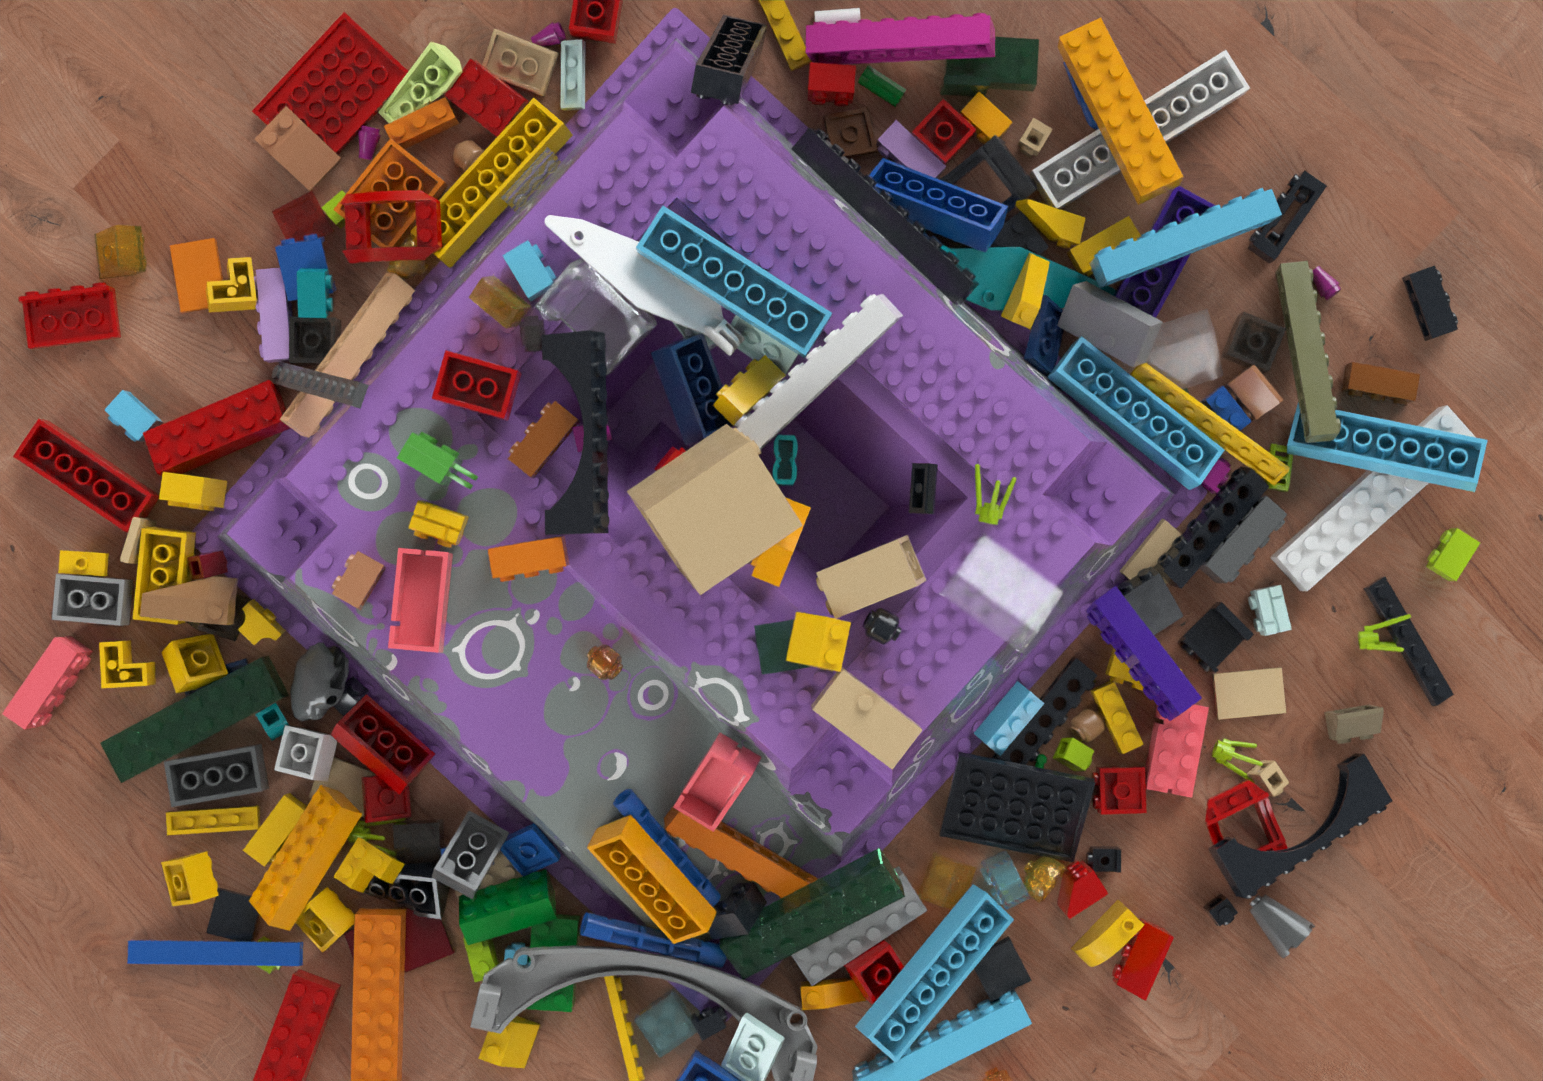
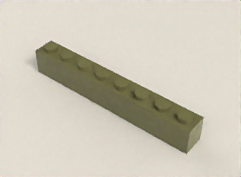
(1307, 352)

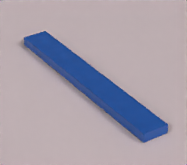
(215, 952)

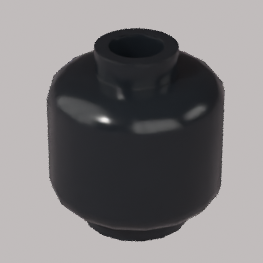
(882, 626)

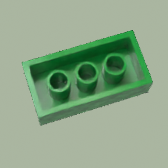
(507, 907)
(557, 932)

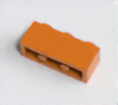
(422, 123)
(528, 558)

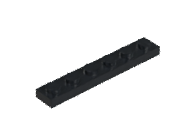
(1407, 637)

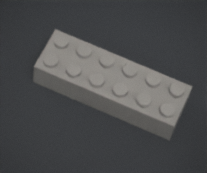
(848, 943)

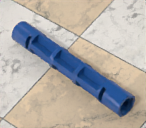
(630, 804)
(651, 940)

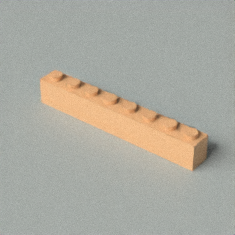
(351, 350)

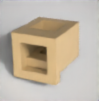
(1038, 131)
(1269, 777)

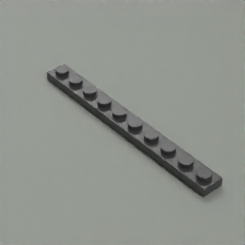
(320, 384)

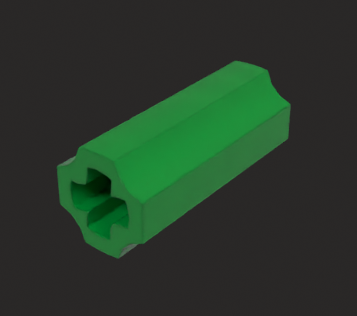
(881, 86)

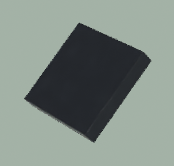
(233, 916)

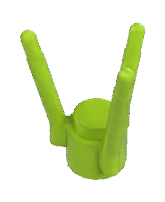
(989, 512)
(1370, 640)
(1223, 751)
(365, 833)

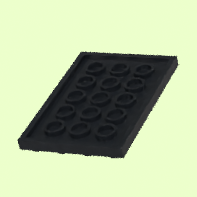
(1016, 807)

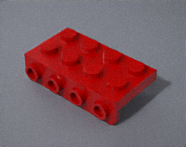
(70, 315)

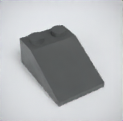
(470, 854)

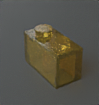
(499, 301)

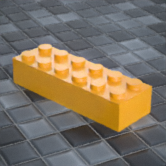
(305, 858)
(652, 879)

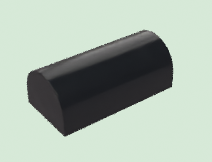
(923, 488)

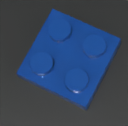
(529, 850)

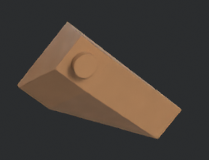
(199, 601)

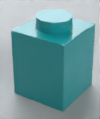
(272, 721)

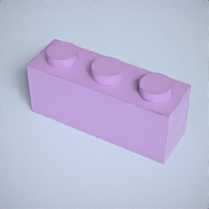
(908, 151)

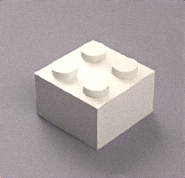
(306, 753)

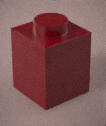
(207, 564)

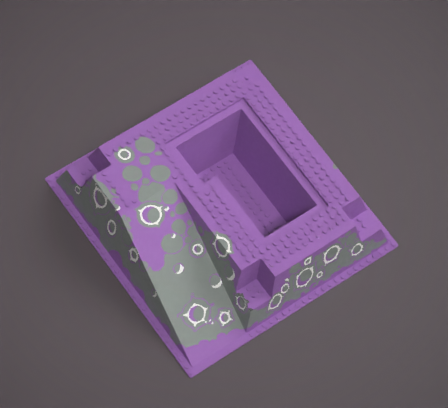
(512, 692)

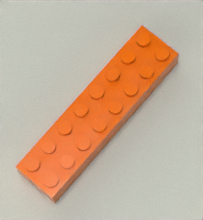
(378, 994)

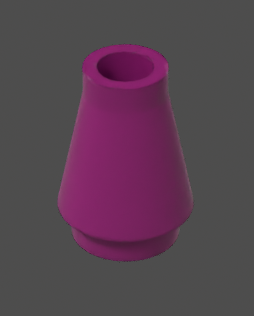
(550, 35)
(368, 142)
(1325, 284)

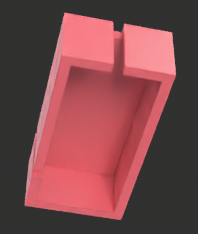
(420, 600)
(48, 682)
(1176, 752)
(717, 782)

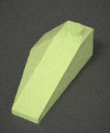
(425, 81)

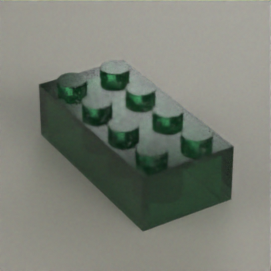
(1011, 68)

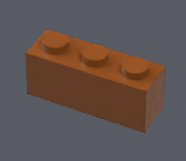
(1380, 383)
(542, 439)

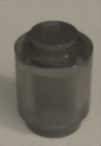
(531, 333)

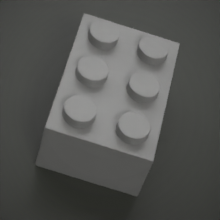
(92, 599)

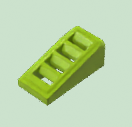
(1284, 485)

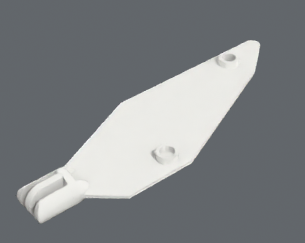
(645, 282)

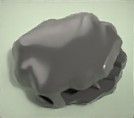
(318, 681)

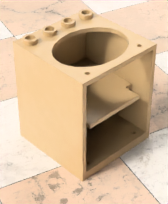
(715, 507)

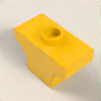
(83, 563)
(259, 623)

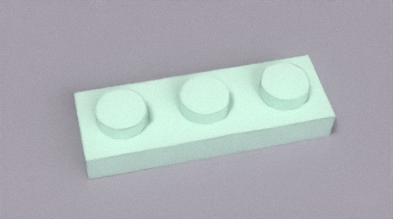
(573, 75)

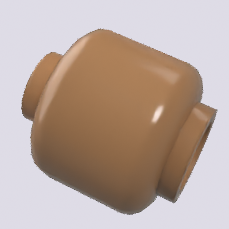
(466, 154)
(1087, 725)

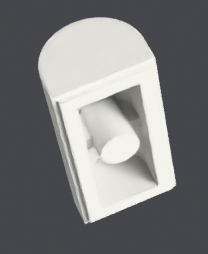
(831, 16)

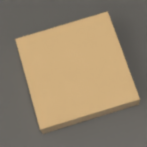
(132, 544)

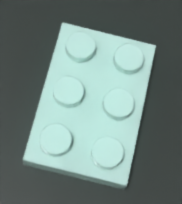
(760, 344)
(752, 1050)

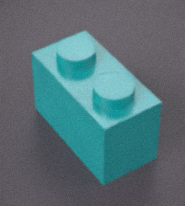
(313, 293)

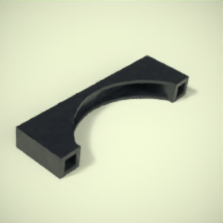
(583, 363)
(1357, 798)

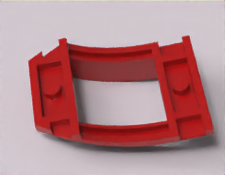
(359, 226)
(1238, 798)

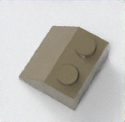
(1354, 722)

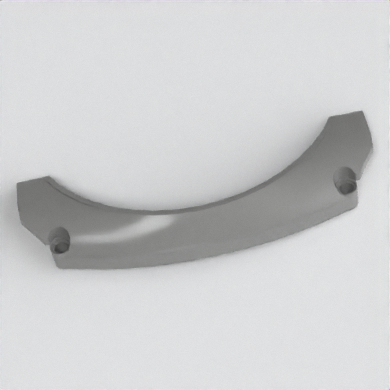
(514, 987)

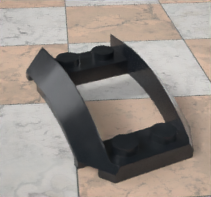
(1004, 166)

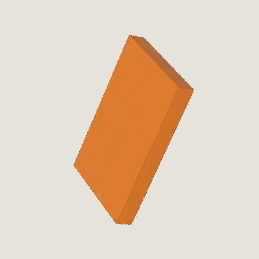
(193, 267)

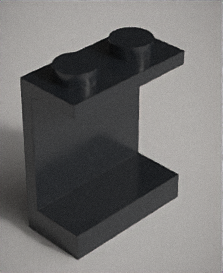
(1151, 599)
(1214, 637)

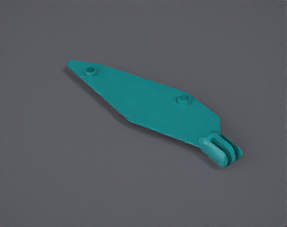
(1000, 269)

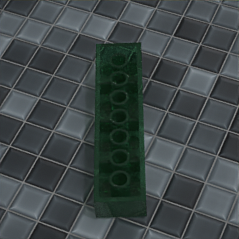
(194, 719)
(815, 913)

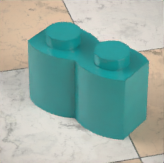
(785, 453)

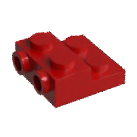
(1120, 790)

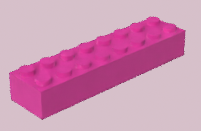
(901, 39)

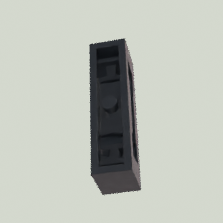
(1308, 186)

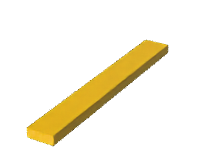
(1212, 425)

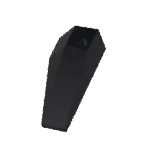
(414, 890)

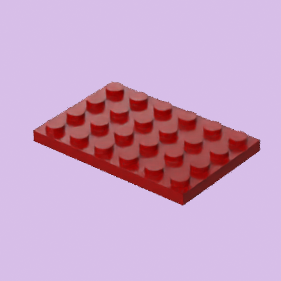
(336, 84)

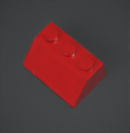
(1079, 889)
(1142, 959)

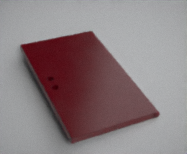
(424, 941)

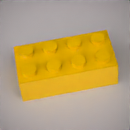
(162, 564)

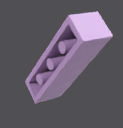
(274, 315)

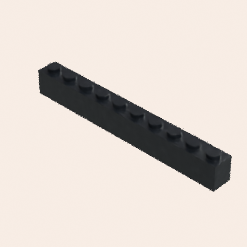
(885, 216)

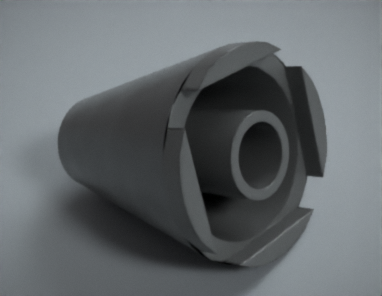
(1280, 924)

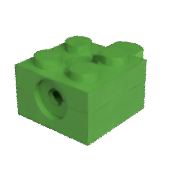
(434, 461)

